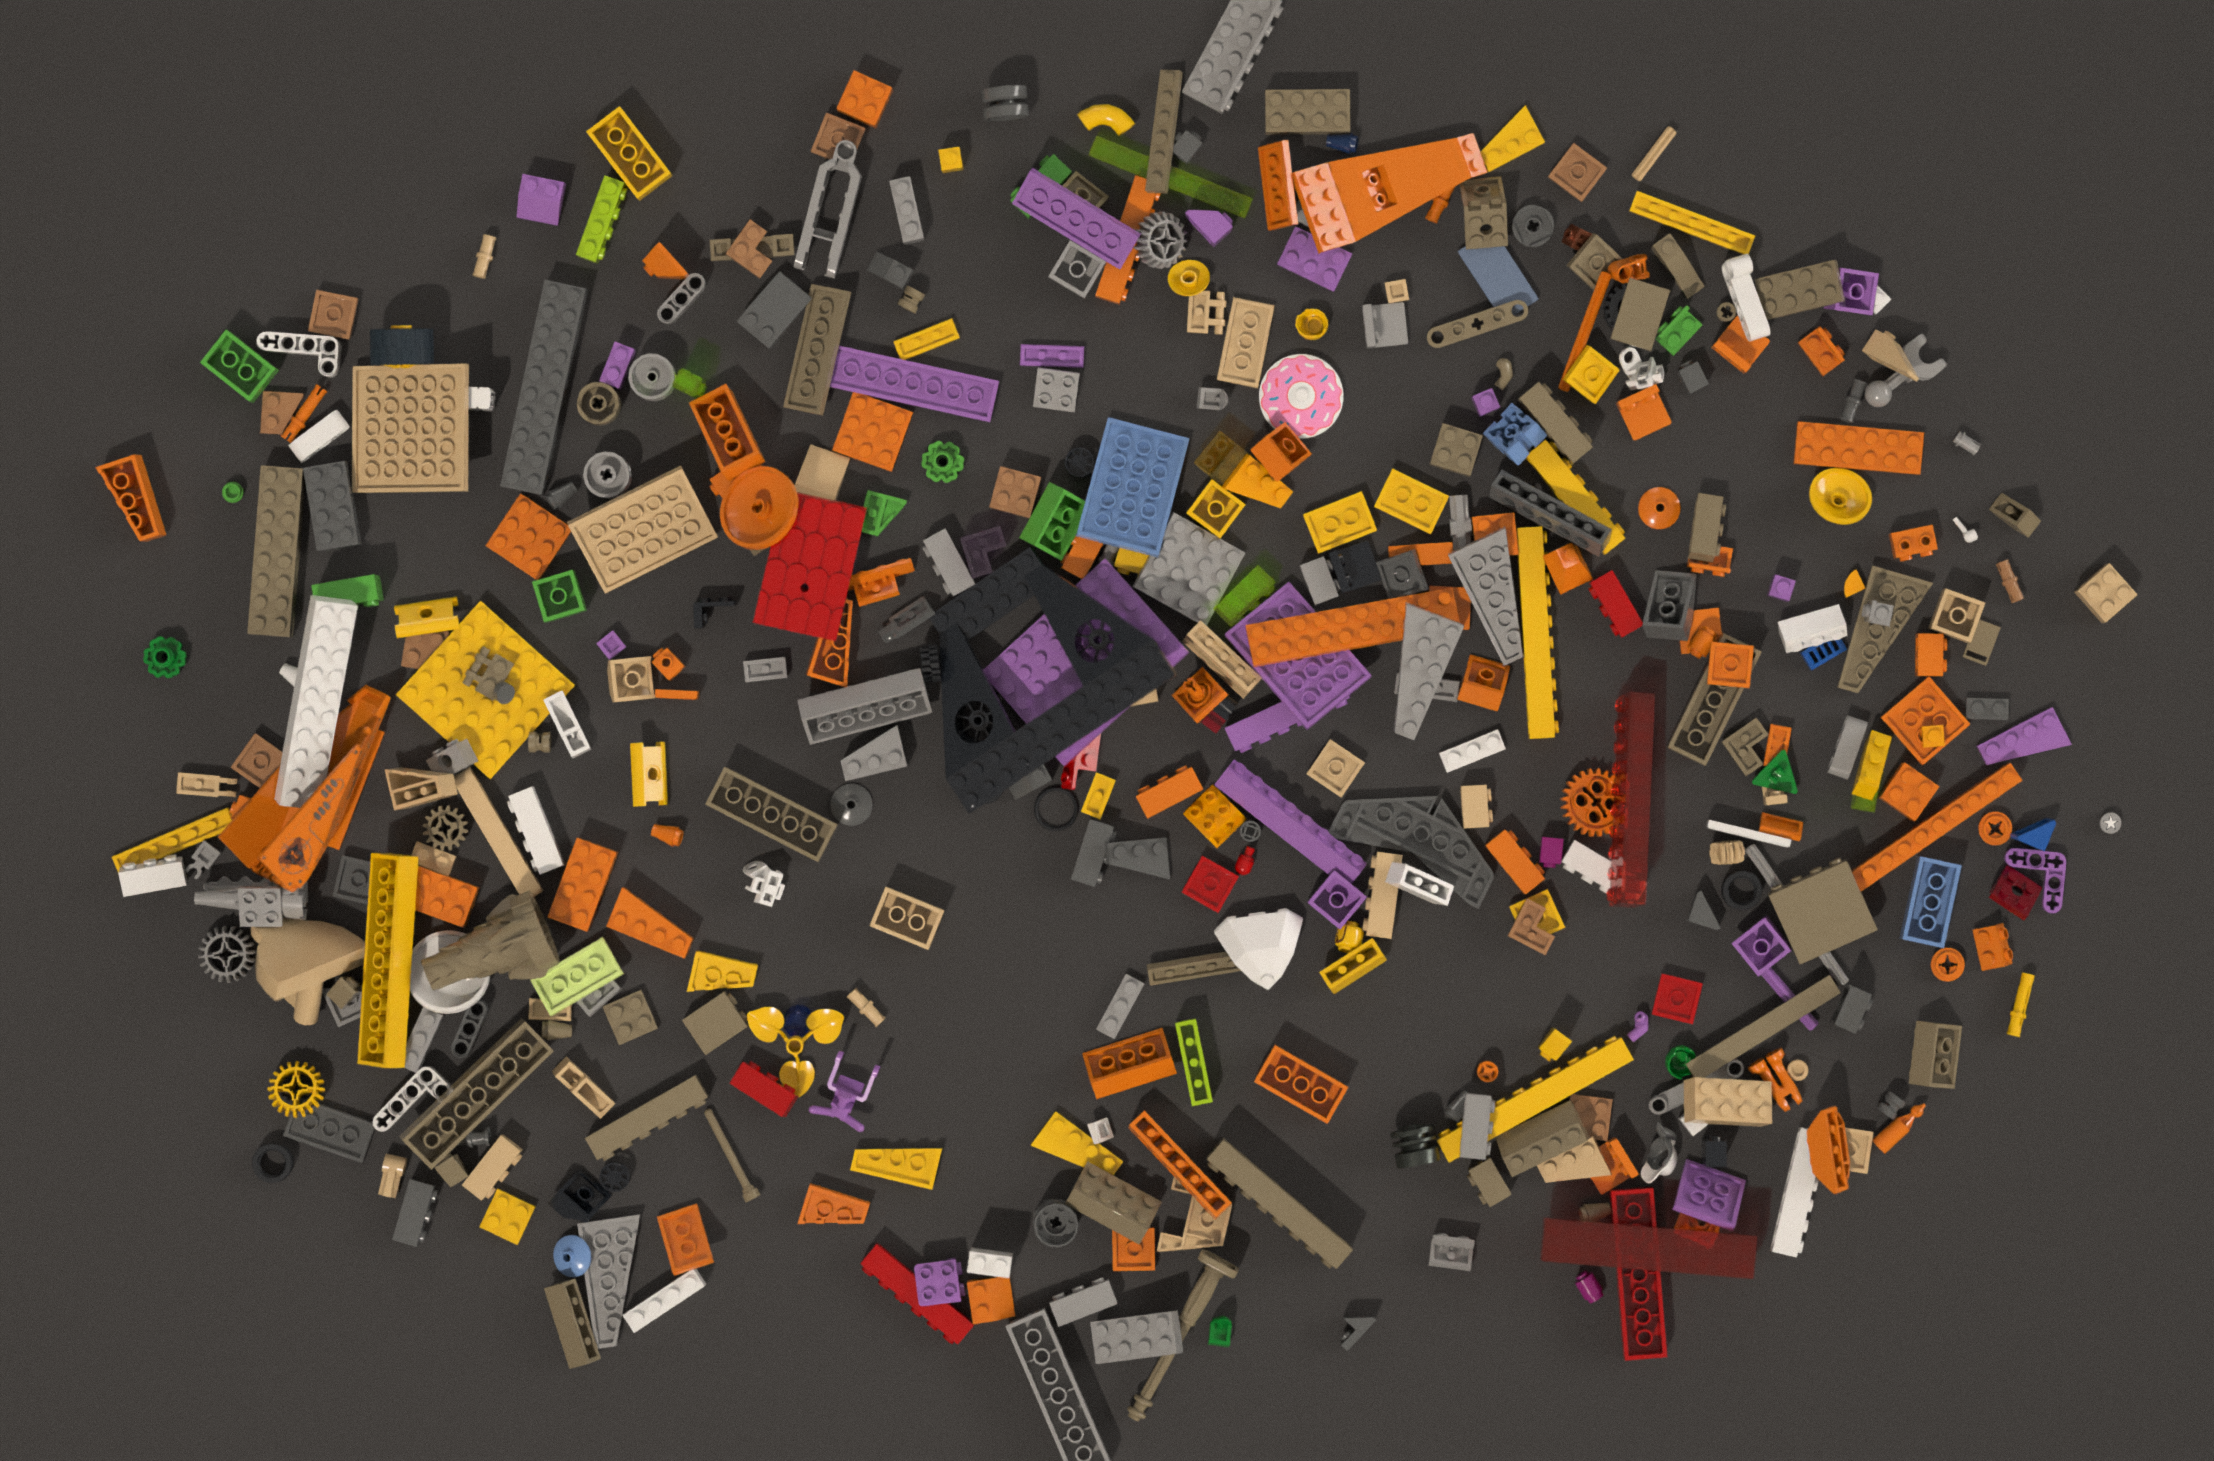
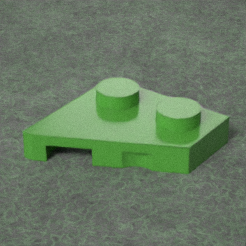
(880, 511)

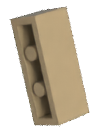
(493, 1168)

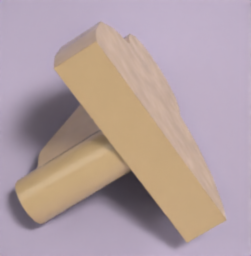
(300, 957)

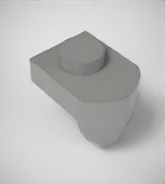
(1212, 398)

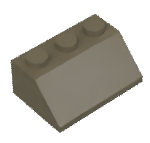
(1935, 1054)

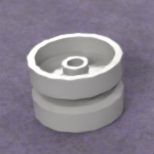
(661, 386)
(595, 475)

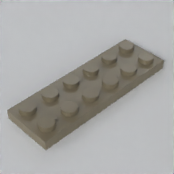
(817, 350)

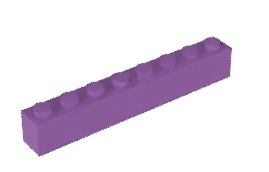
(1289, 822)

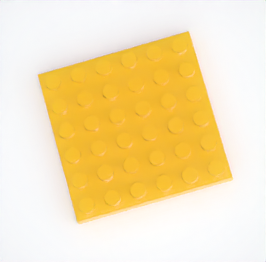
(463, 713)

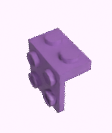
(939, 1282)

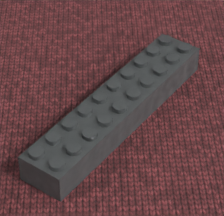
(544, 387)

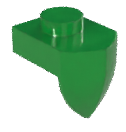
(1220, 1331)

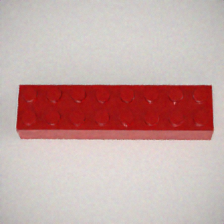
(1639, 1289)

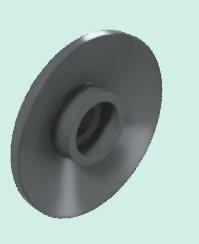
(862, 808)

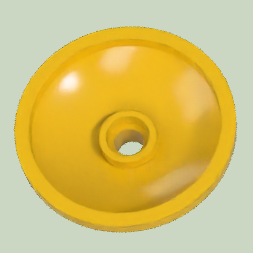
(1844, 488)

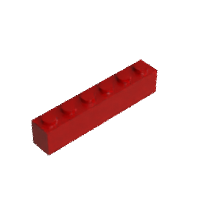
(902, 1281)

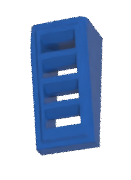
(1808, 659)

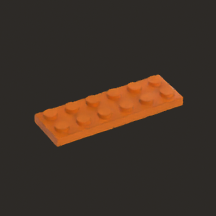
(1858, 448)

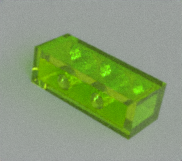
(1245, 596)

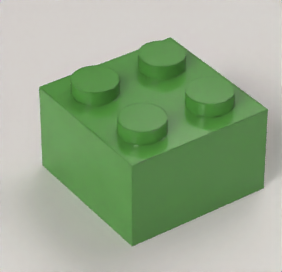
(559, 596)

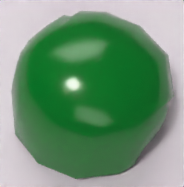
(1676, 1060)

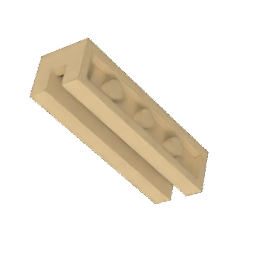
(1221, 659)
(1383, 897)

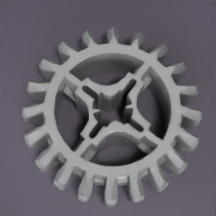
(1164, 251)
(208, 955)

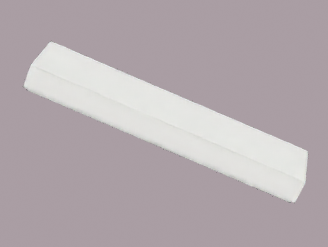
(1747, 833)

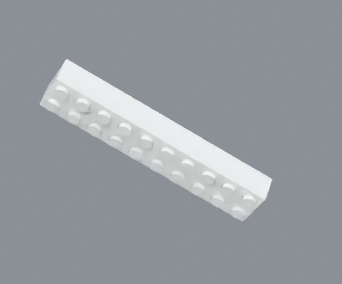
(315, 699)

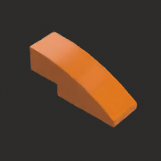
(1427, 553)

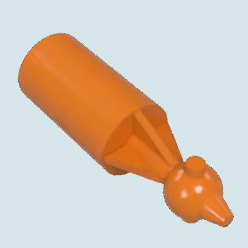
(1897, 1129)

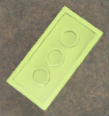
(577, 976)

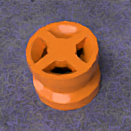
(1488, 1074)

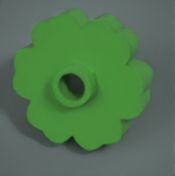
(931, 460)

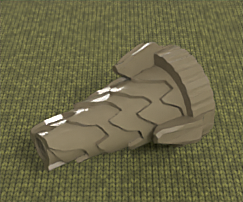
(510, 941)

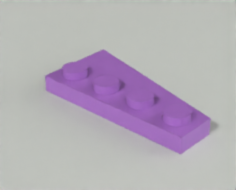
(2029, 737)

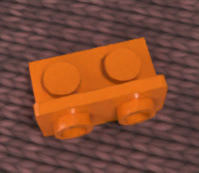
(1821, 350)

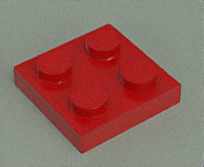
(1210, 884)
(1676, 998)

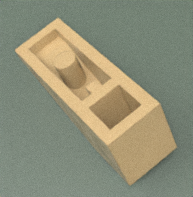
(1889, 353)

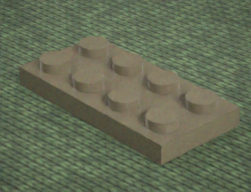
(1800, 289)

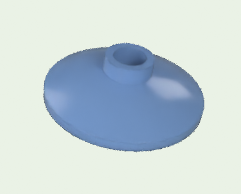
(579, 1256)

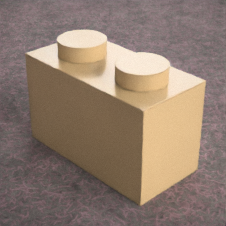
(1475, 806)

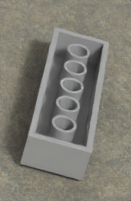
(864, 706)

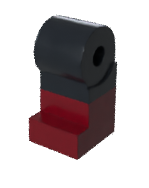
(1218, 716)

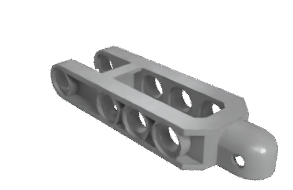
(842, 160)

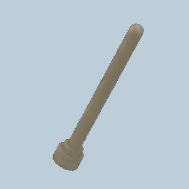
(749, 1191)

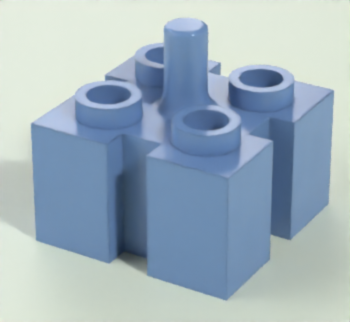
(1515, 434)

